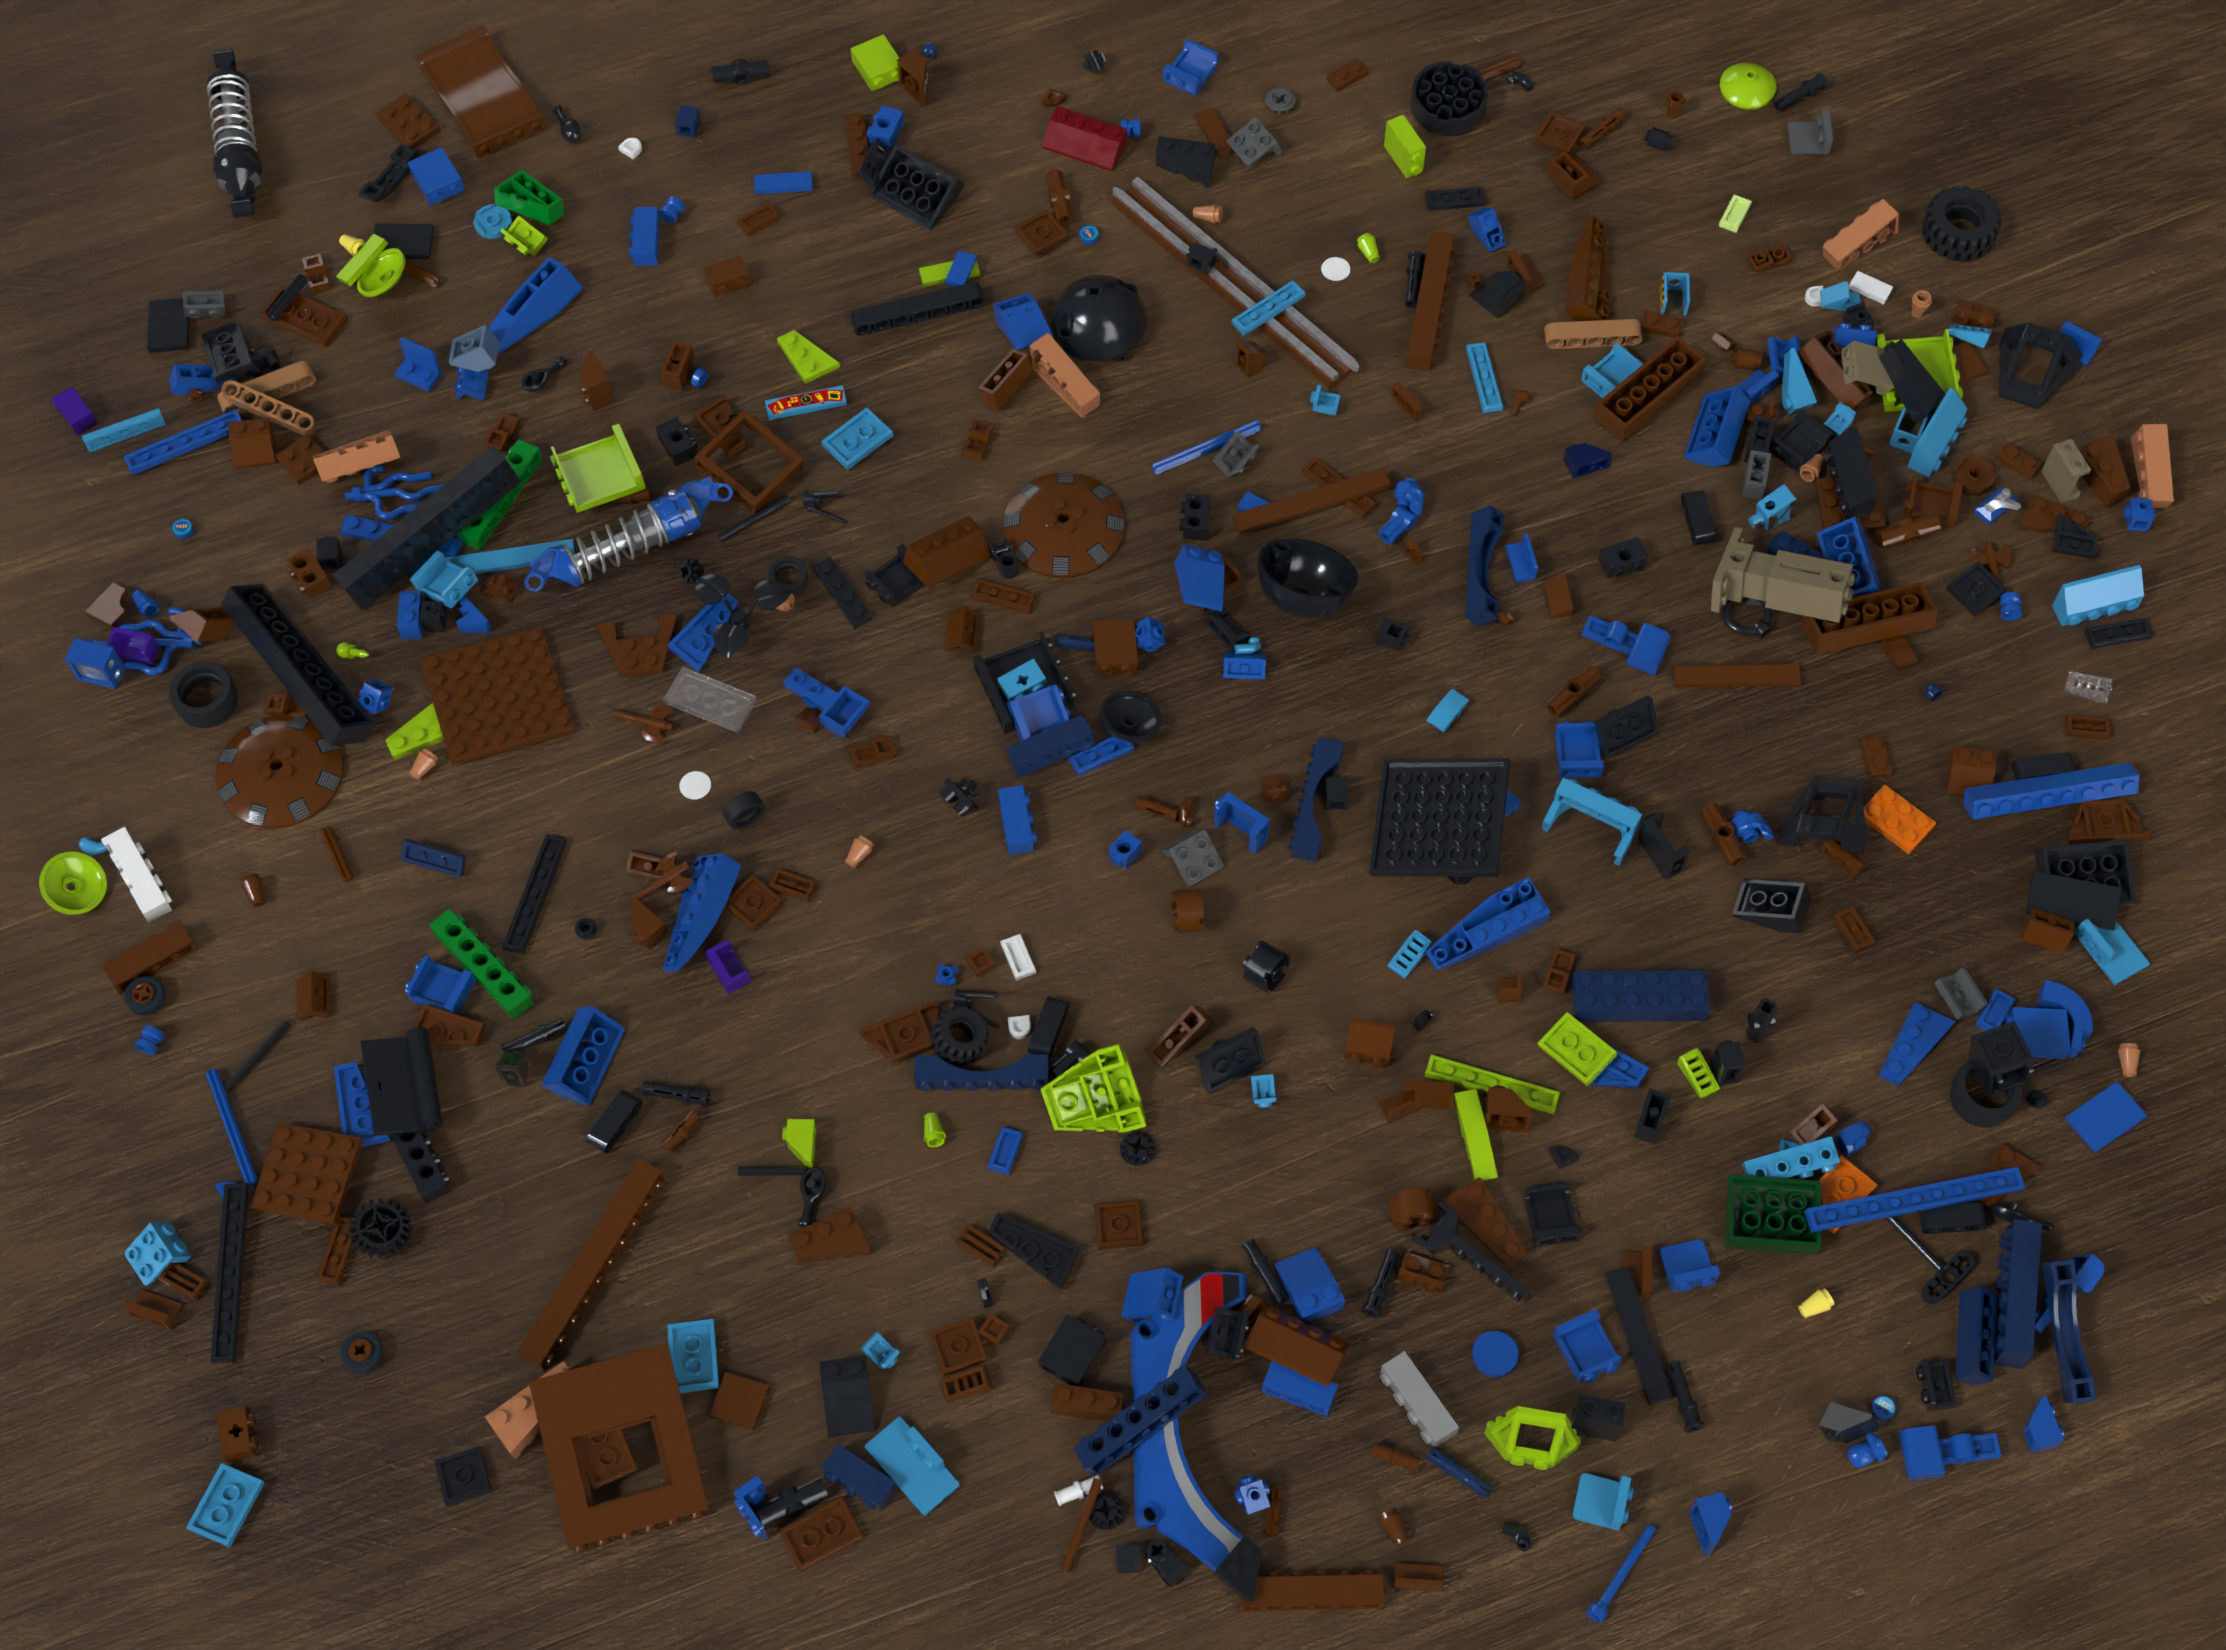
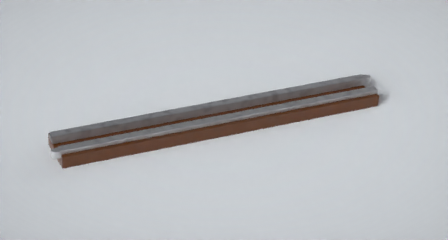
(1235, 282)

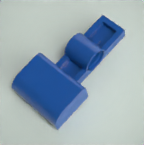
(1643, 649)
(839, 709)
(2088, 1272)
(1926, 1454)

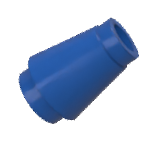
(146, 604)

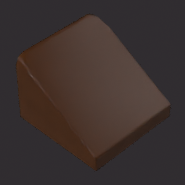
(808, 719)

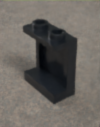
(1800, 441)
(893, 579)
(1659, 849)
(1551, 1214)
(1072, 1350)
(1598, 1417)

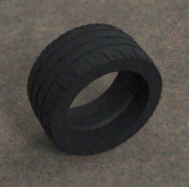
(197, 674)
(1977, 1114)

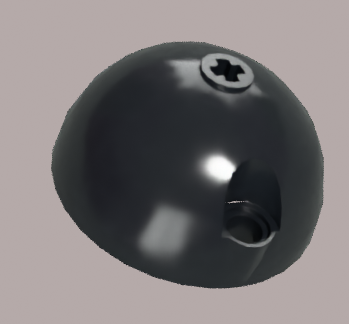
(1098, 318)
(1312, 578)

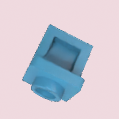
(1324, 401)
(1840, 419)
(1263, 1090)
(880, 1351)

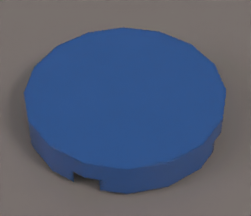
(1495, 1354)

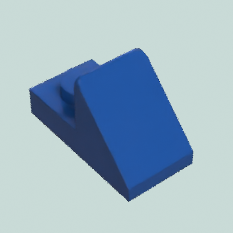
(472, 620)

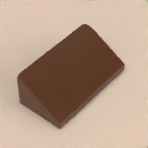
(1558, 596)
(644, 864)

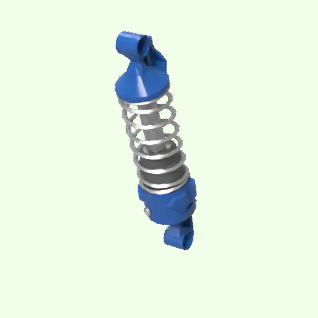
(663, 520)

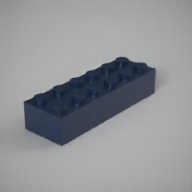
(1640, 996)
(2017, 1293)

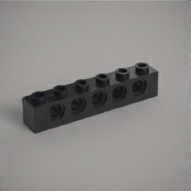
(431, 1187)

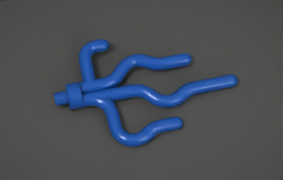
(378, 491)
(172, 641)

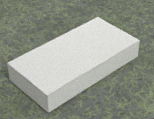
(1870, 287)
(1018, 957)

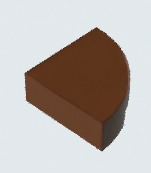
(1053, 98)
(1413, 551)

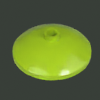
(1748, 85)
(382, 273)
(82, 873)

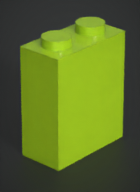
(876, 62)
(1404, 146)

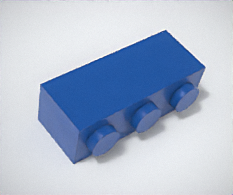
(644, 236)
(1016, 819)
(1298, 1389)

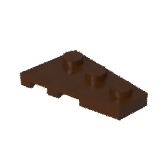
(714, 419)
(2042, 515)

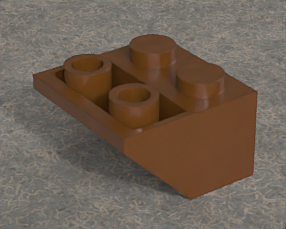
(1572, 174)
(204, 623)

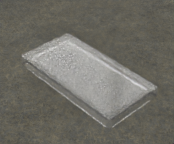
(710, 699)

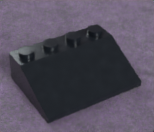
(915, 188)
(2092, 862)

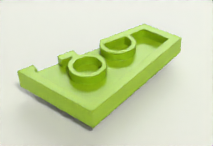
(806, 357)
(416, 734)

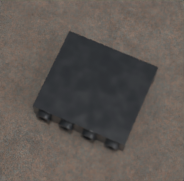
(1000, 664)

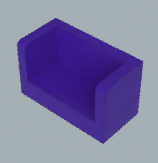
(74, 411)
(133, 645)
(727, 967)

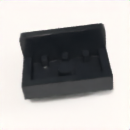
(1227, 1333)
(1936, 1385)

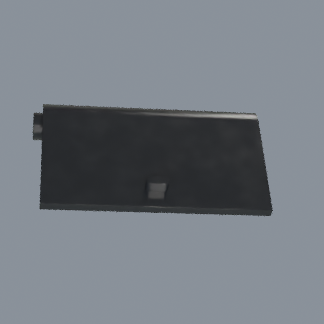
(407, 1084)

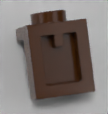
(1760, 410)
(1274, 788)

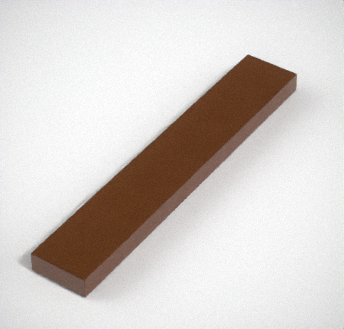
(1737, 675)

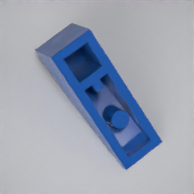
(188, 377)

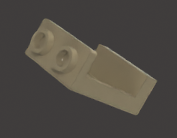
(1863, 364)
(2063, 470)

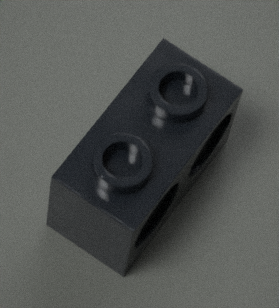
(1760, 435)
(1195, 517)
(1728, 1063)

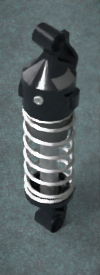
(235, 156)

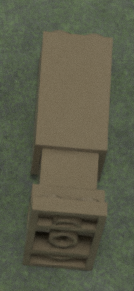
(1784, 581)

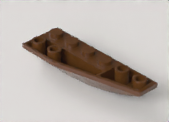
(1588, 280)

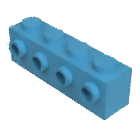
(1795, 1161)

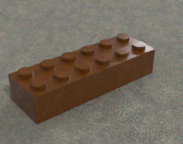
(1649, 388)
(1874, 618)

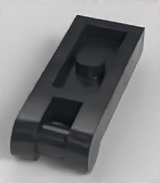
(873, 162)

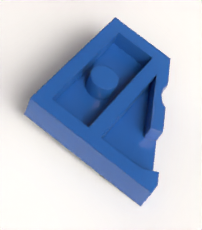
(1622, 1073)

